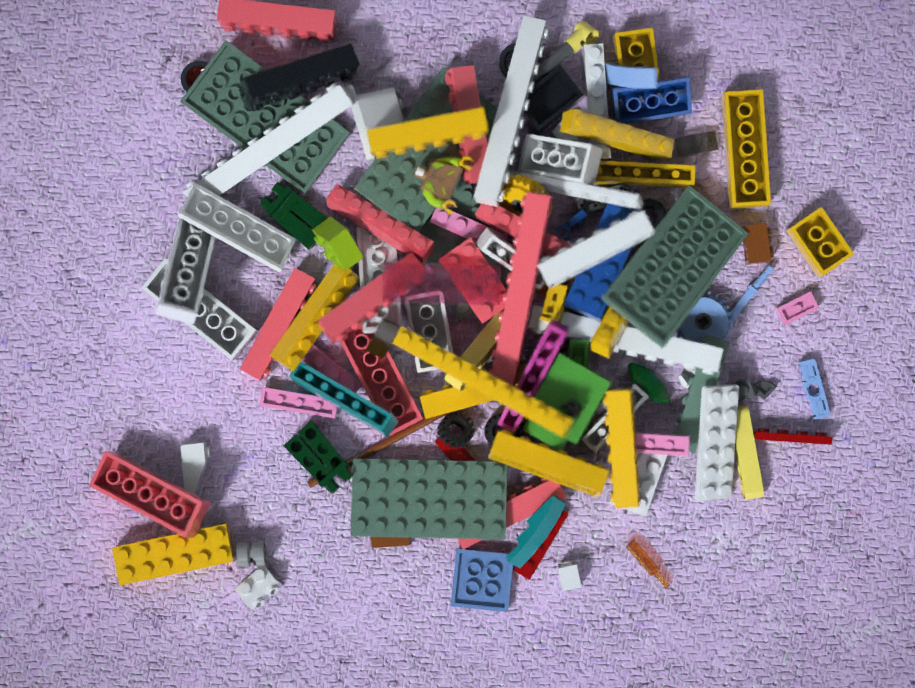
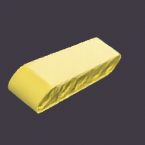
(479, 350)
(747, 456)

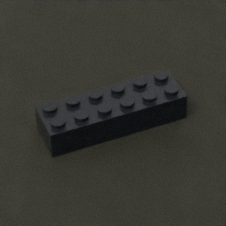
(298, 77)

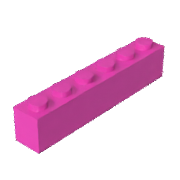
(536, 370)

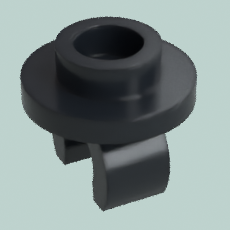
(574, 407)

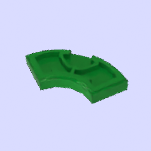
(649, 382)

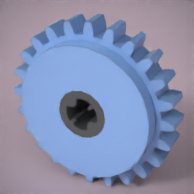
(715, 316)

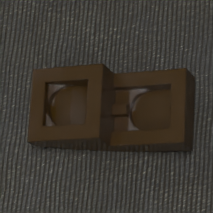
(383, 338)

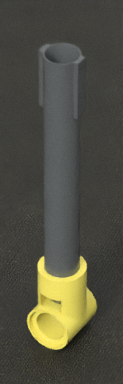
(582, 35)

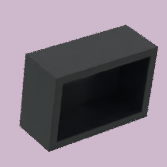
(551, 98)

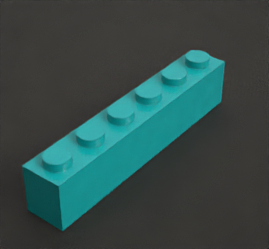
(344, 399)

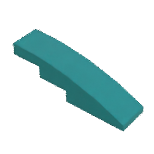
(539, 528)

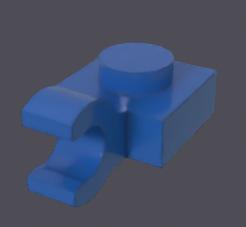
(577, 220)

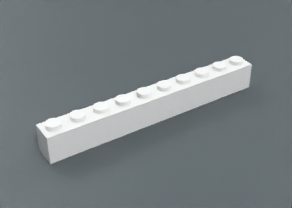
(510, 111)
(275, 140)
(635, 342)

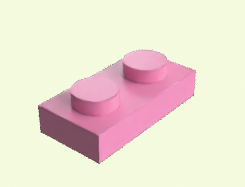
(797, 308)

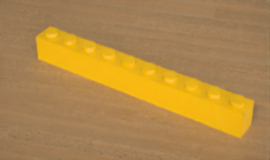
(483, 382)

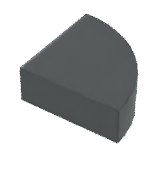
(764, 388)

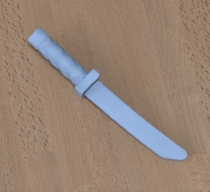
(752, 289)

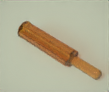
(646, 561)

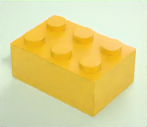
(636, 49)
(820, 242)

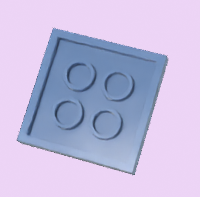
(481, 580)

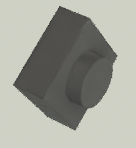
(746, 389)

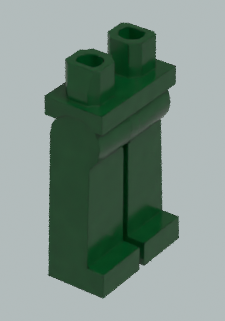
(282, 211)
(332, 464)

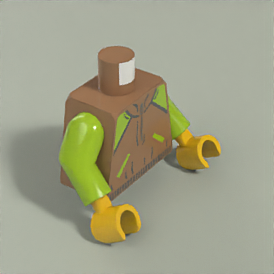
(441, 180)

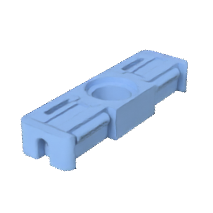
(818, 401)

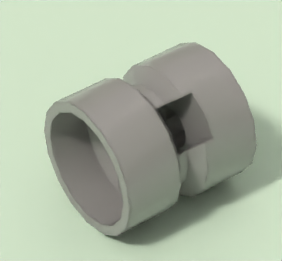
(251, 553)

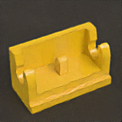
(554, 303)

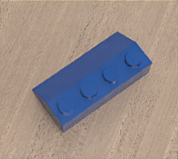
(645, 104)

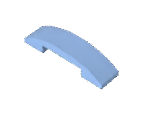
(630, 76)

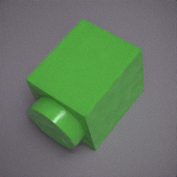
(561, 383)

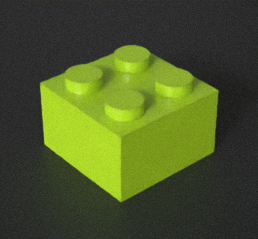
(337, 244)

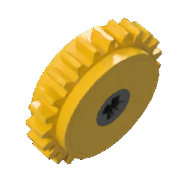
(516, 189)

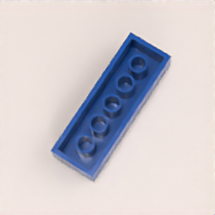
(595, 281)

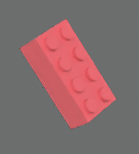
(468, 254)

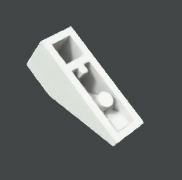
(194, 462)

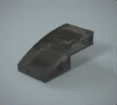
(696, 144)

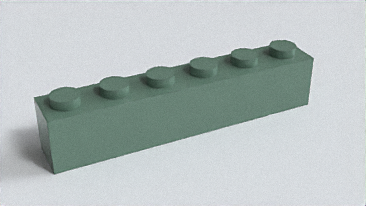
(690, 417)

